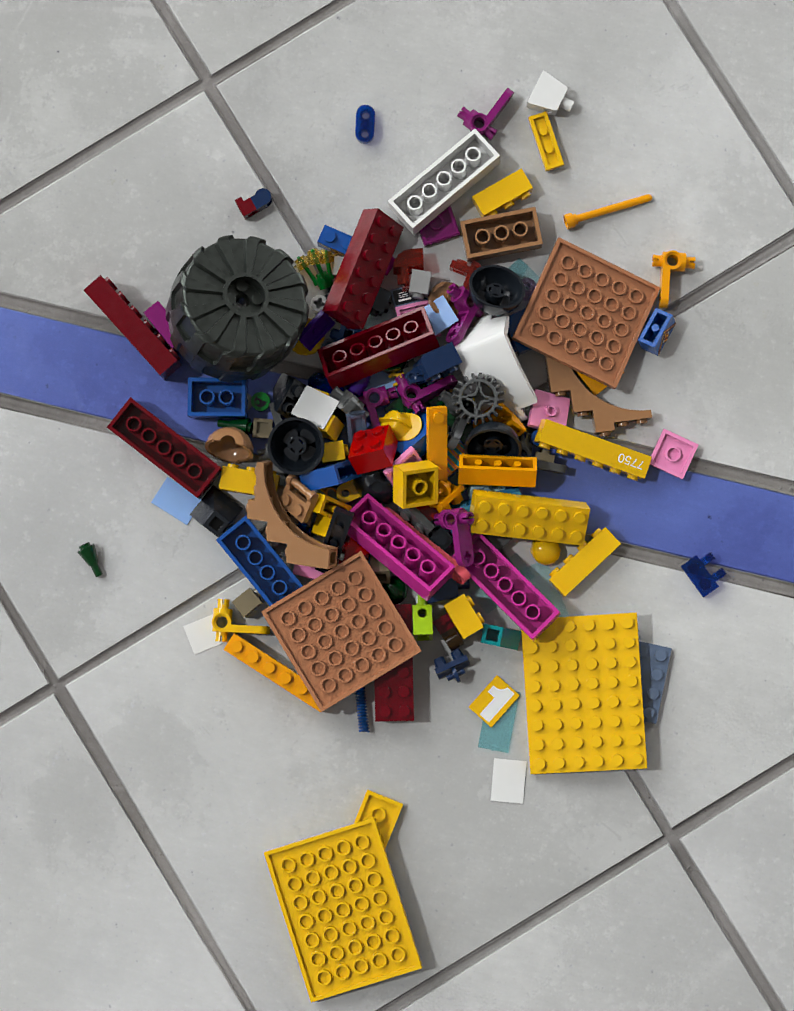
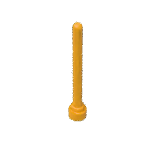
(572, 219)

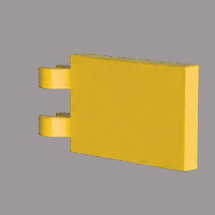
(383, 809)

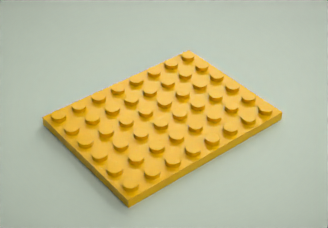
(585, 695)
(343, 909)

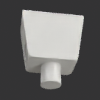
(549, 95)

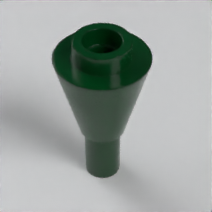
(243, 424)
(88, 553)

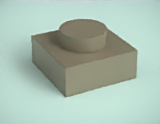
(262, 428)
(545, 455)

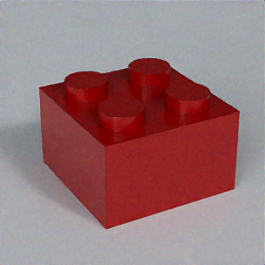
(373, 449)

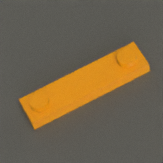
(437, 439)

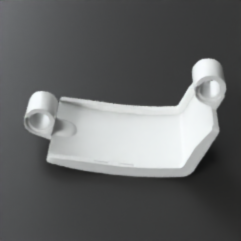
(489, 352)

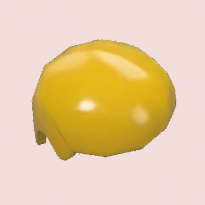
(545, 552)

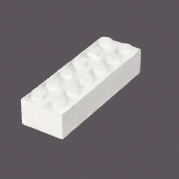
(444, 181)

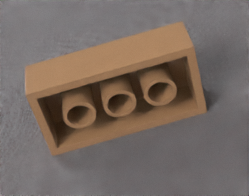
(501, 234)

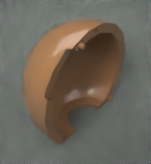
(230, 445)

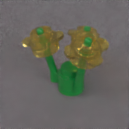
(317, 257)

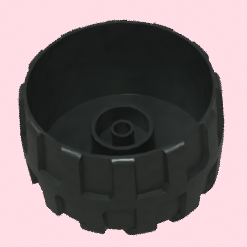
(218, 333)

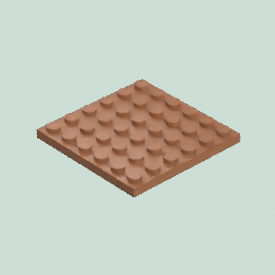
(586, 313)
(341, 631)

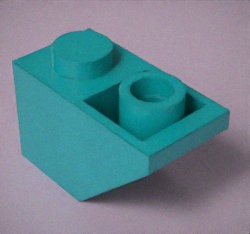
(500, 637)

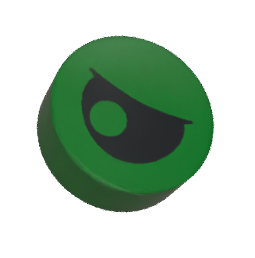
(260, 401)

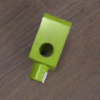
(422, 625)

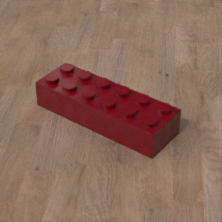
(363, 268)
(129, 323)
(378, 348)
(164, 448)
(395, 688)

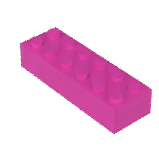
(399, 548)
(510, 589)

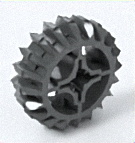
(468, 398)

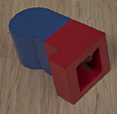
(254, 204)

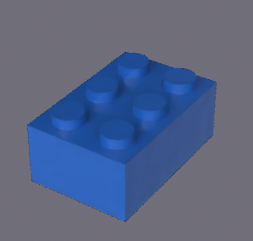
(217, 399)

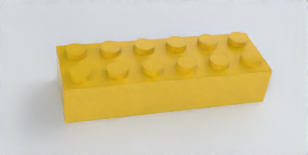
(529, 517)

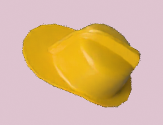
(404, 425)

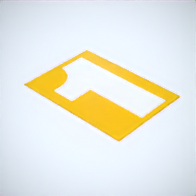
(494, 701)

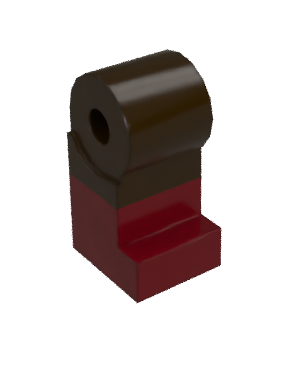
(448, 632)

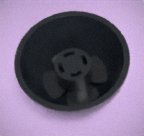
(496, 289)
(493, 439)
(285, 446)
(375, 485)

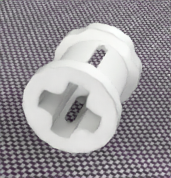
(316, 299)

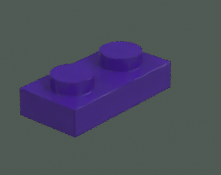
(316, 330)

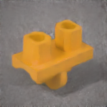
(448, 493)

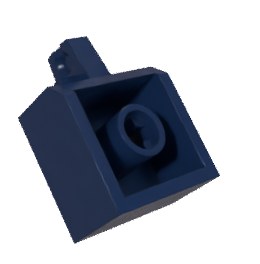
(434, 365)

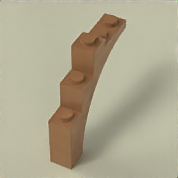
(604, 415)
(280, 528)

